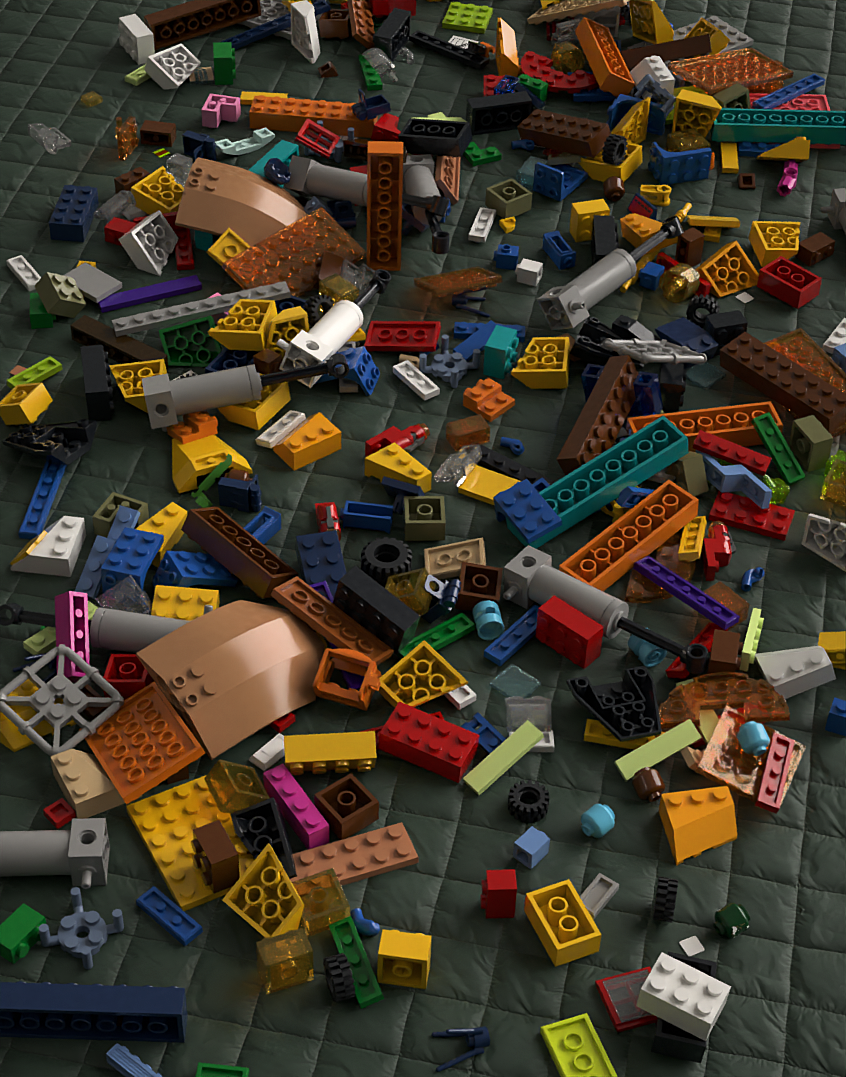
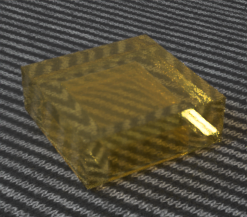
(91, 98)

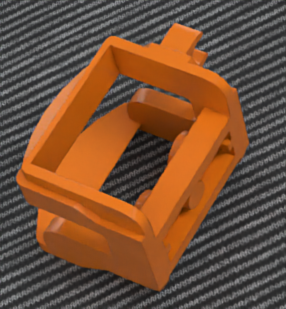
(349, 661)

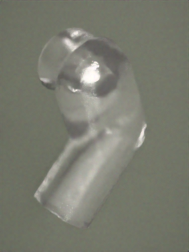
(406, 52)

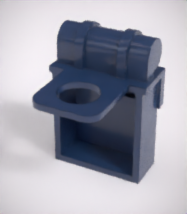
(370, 107)
(199, 145)
(342, 213)
(240, 494)
(442, 597)

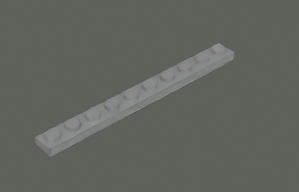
(197, 309)

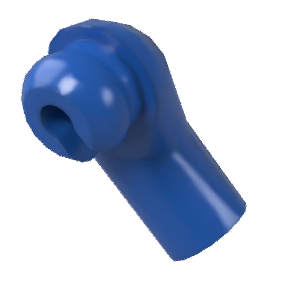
(524, 144)
(514, 444)
(751, 576)
(364, 926)

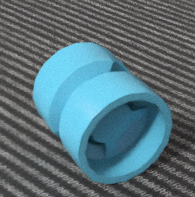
(488, 620)
(648, 653)

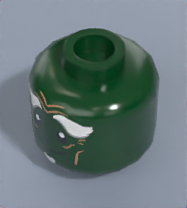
(731, 920)

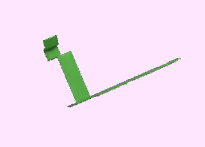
(202, 500)

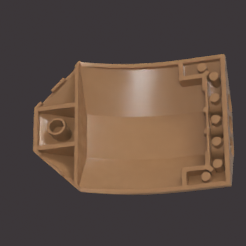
(237, 199)
(235, 670)

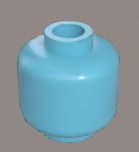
(753, 738)
(597, 820)

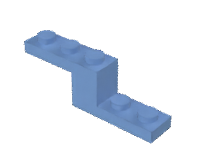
(736, 478)
(90, 579)

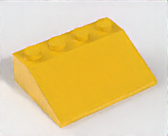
(649, 22)

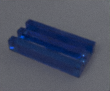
(509, 86)

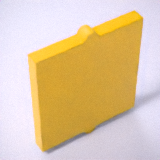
(29, 547)

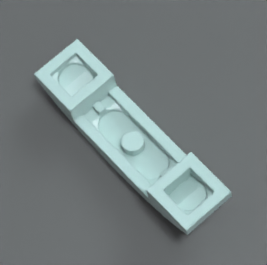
(260, 138)

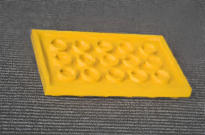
(167, 831)

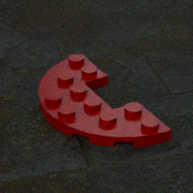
(539, 68)

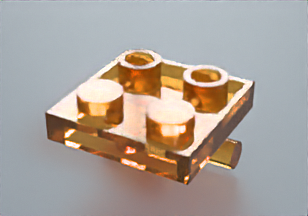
(126, 136)

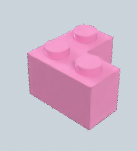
(220, 108)

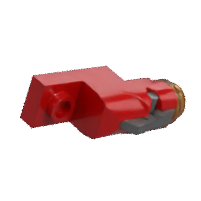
(407, 439)
(327, 518)
(716, 549)

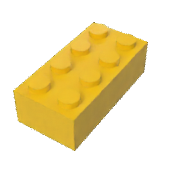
(330, 752)

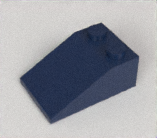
(685, 333)

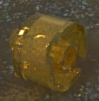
(567, 57)
(679, 282)

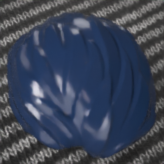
(277, 171)

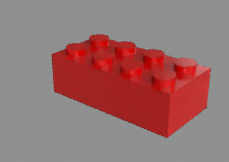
(428, 742)

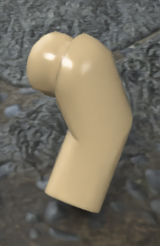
(412, 359)

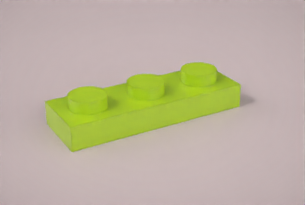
(36, 373)

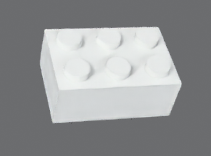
(136, 38)
(683, 996)

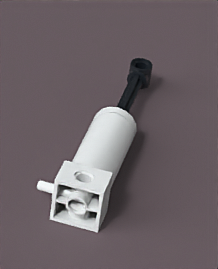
(330, 331)

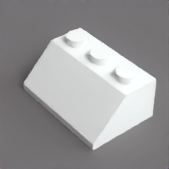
(659, 72)

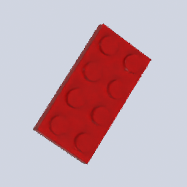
(403, 336)
(746, 515)

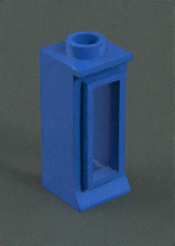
(559, 250)
(367, 516)
(264, 525)

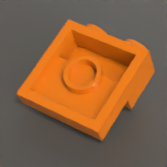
(487, 399)
(194, 427)

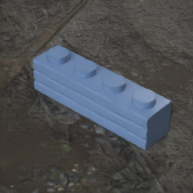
(128, 1064)

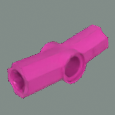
(789, 178)

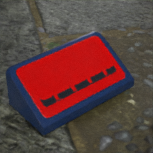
(642, 207)

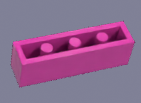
(72, 630)
(296, 807)

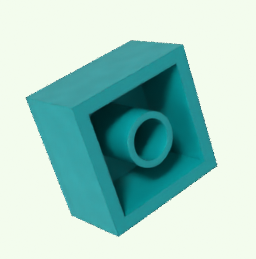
(500, 352)

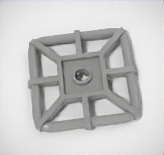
(654, 351)
(59, 687)

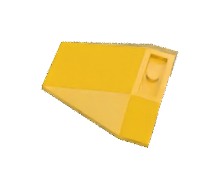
(201, 458)

